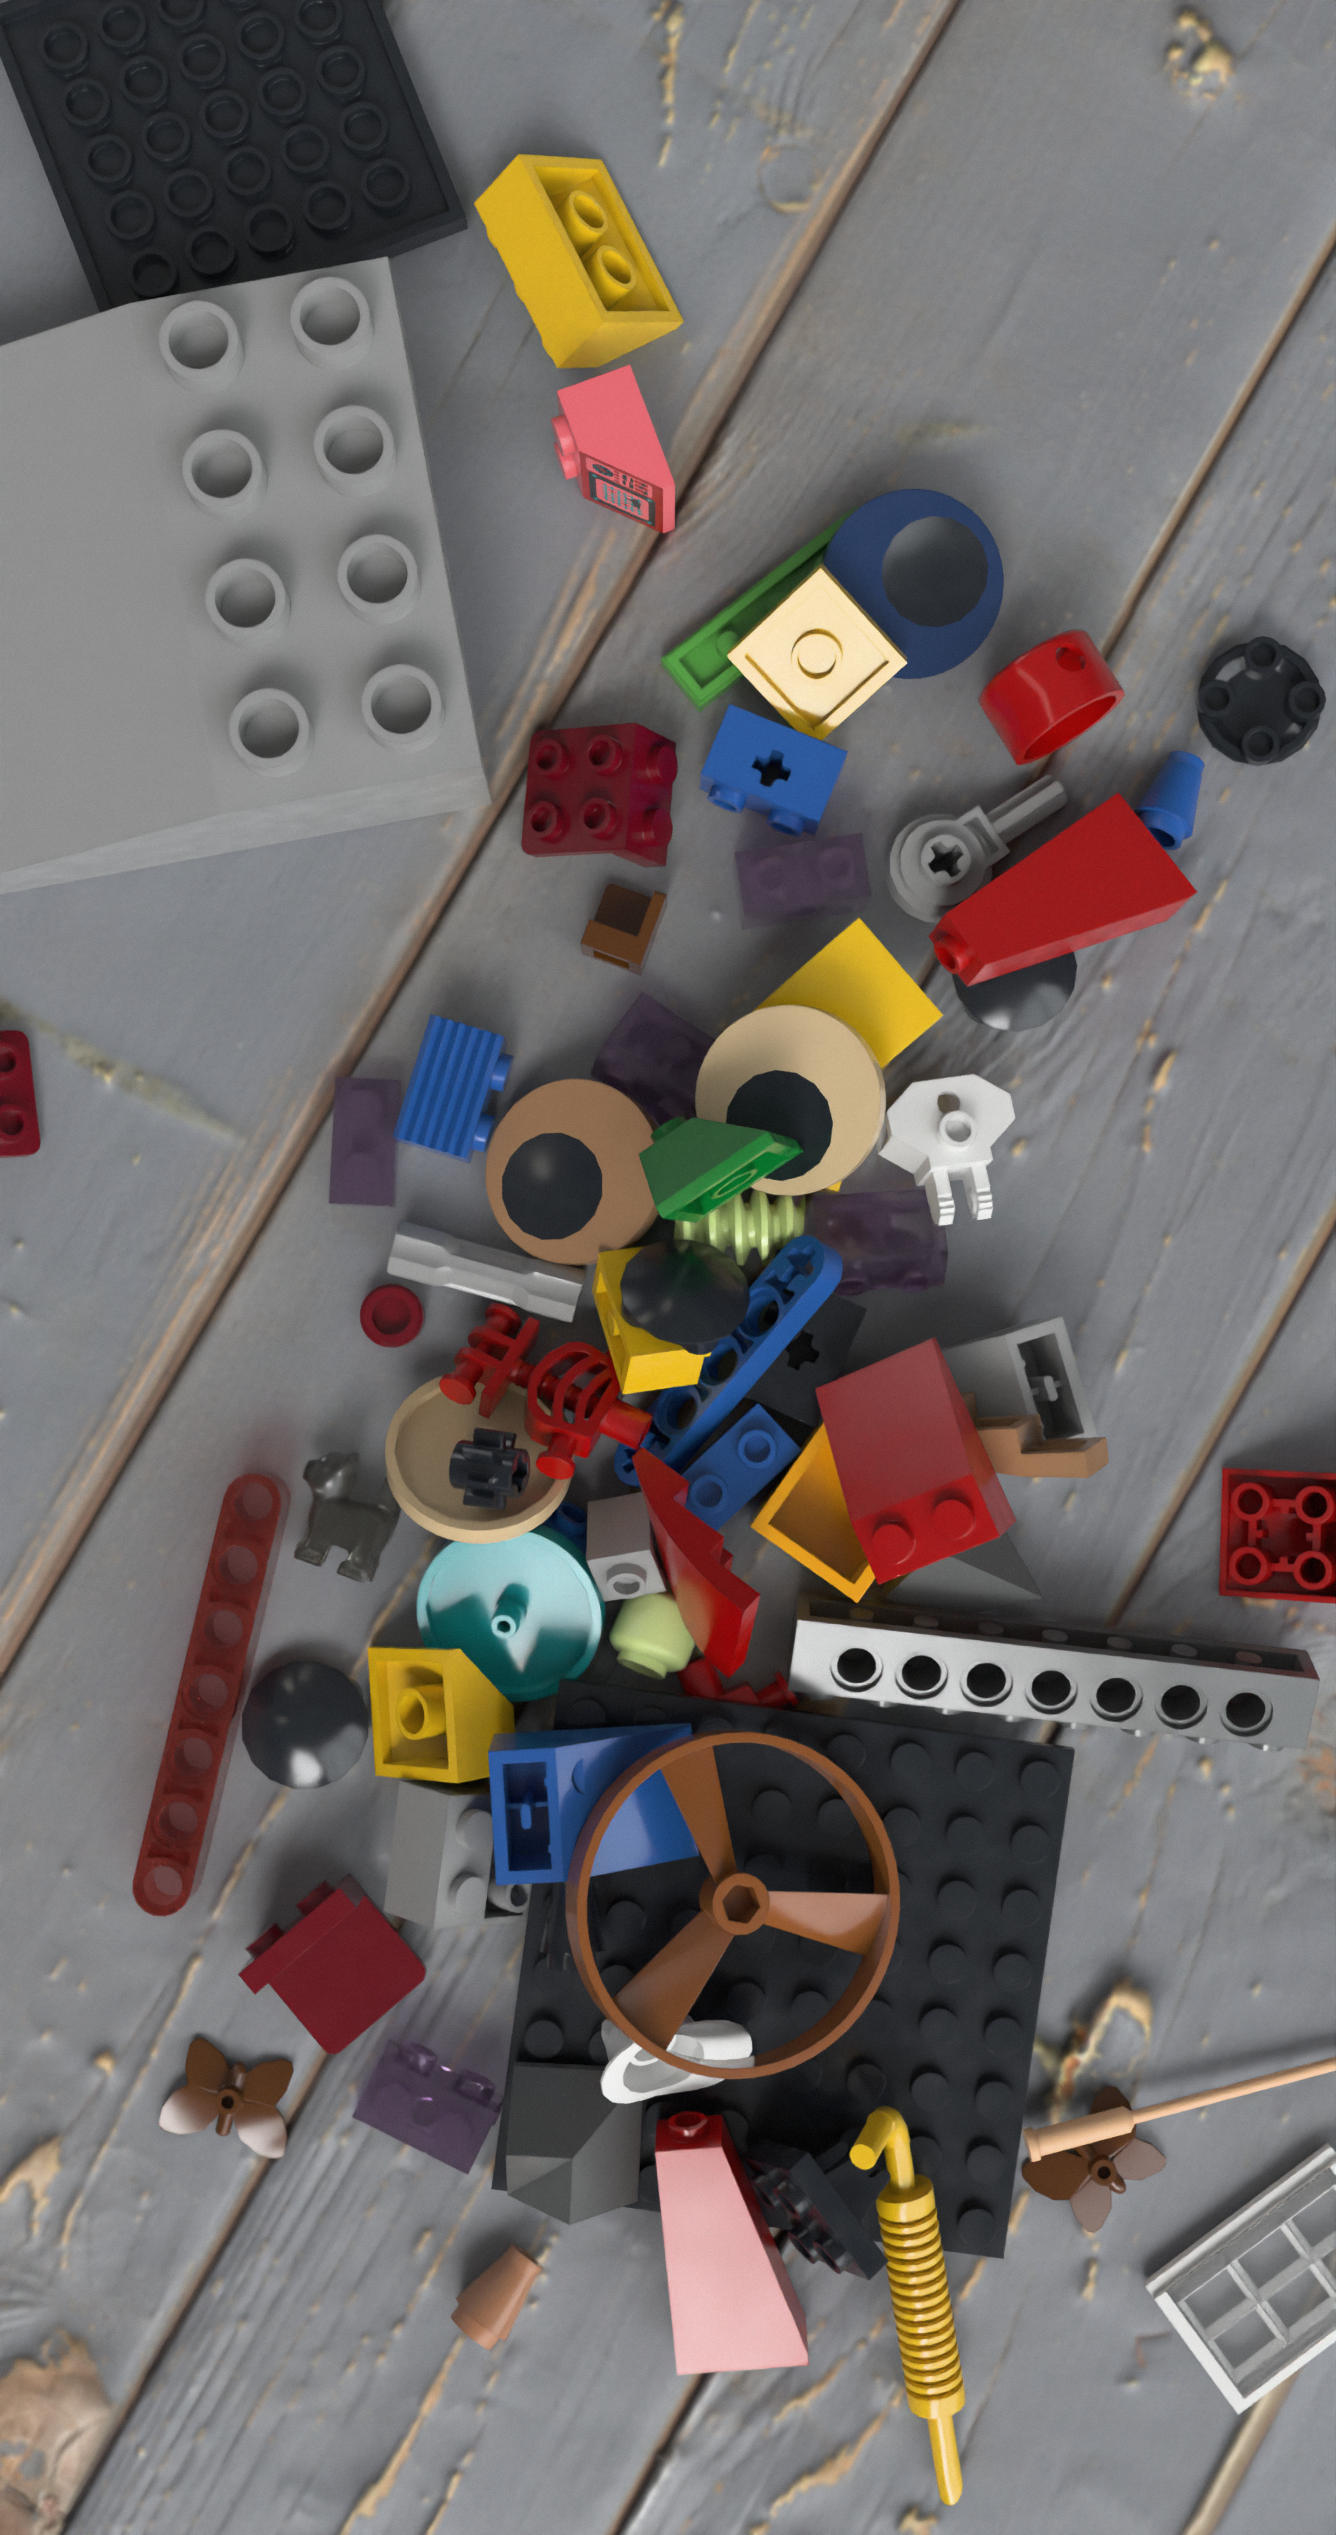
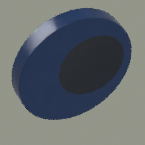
(921, 574)

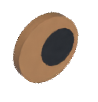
(571, 1172)

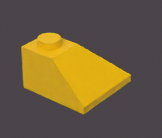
(433, 1714)

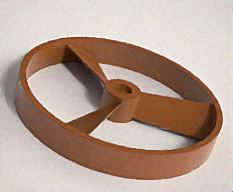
(733, 1904)

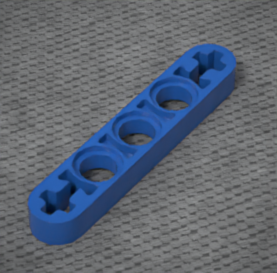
(754, 1354)

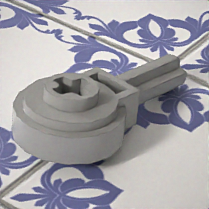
(966, 845)

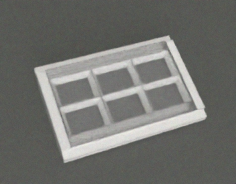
(1260, 2284)

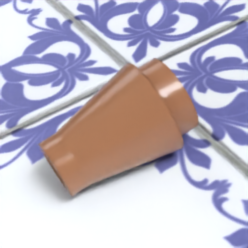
(496, 2297)

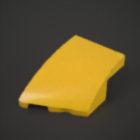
(863, 987)

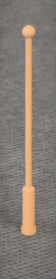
(1122, 2120)

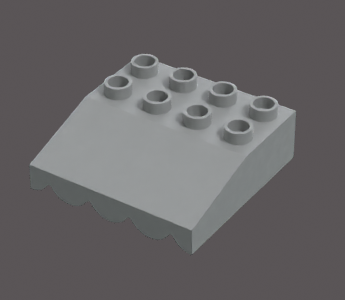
(222, 582)

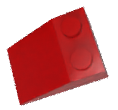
(911, 1462)

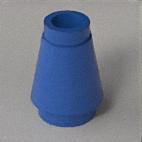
(1172, 800)

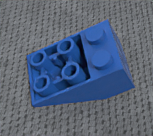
(551, 1782)

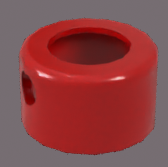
(1050, 696)

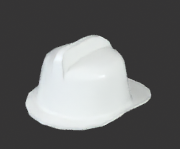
(637, 2075)

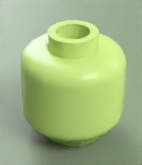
(651, 1635)

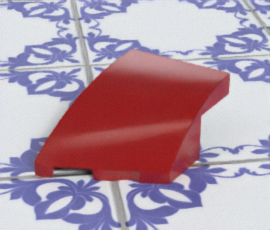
(710, 1598)

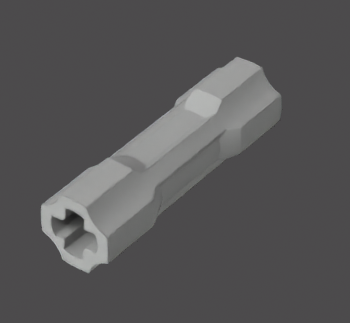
(491, 1273)

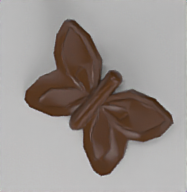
(231, 2094)
(1097, 2171)

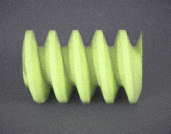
(748, 1226)

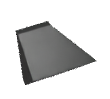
(968, 1581)

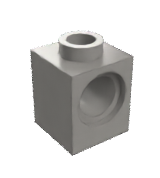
(623, 1548)

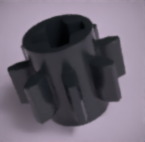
(489, 1468)

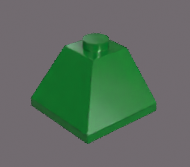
(707, 1163)

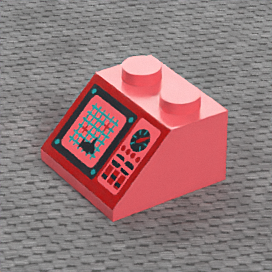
(614, 449)

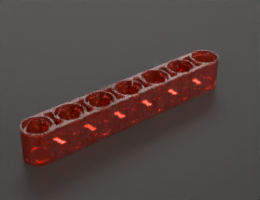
(195, 1718)

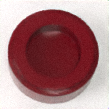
(392, 1316)

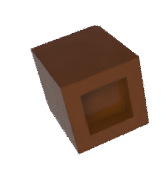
(624, 928)

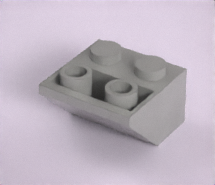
(1025, 1373)
(446, 1860)

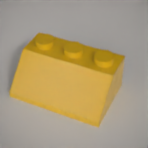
(576, 259)

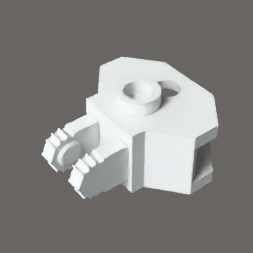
(945, 1135)

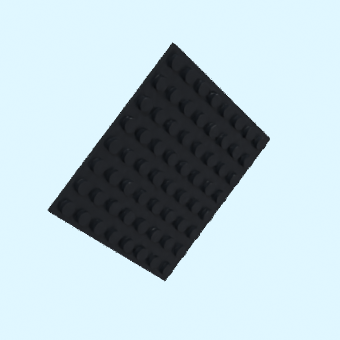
(959, 2003)

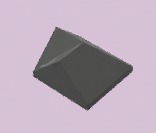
(569, 2143)

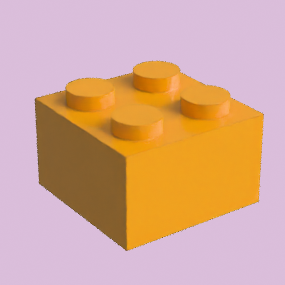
(811, 1520)

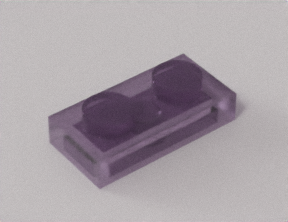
(362, 1142)

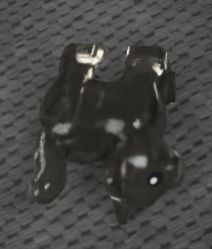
(347, 1523)

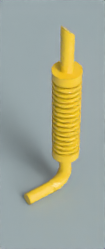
(918, 2291)

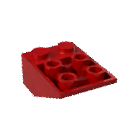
(1278, 1535)

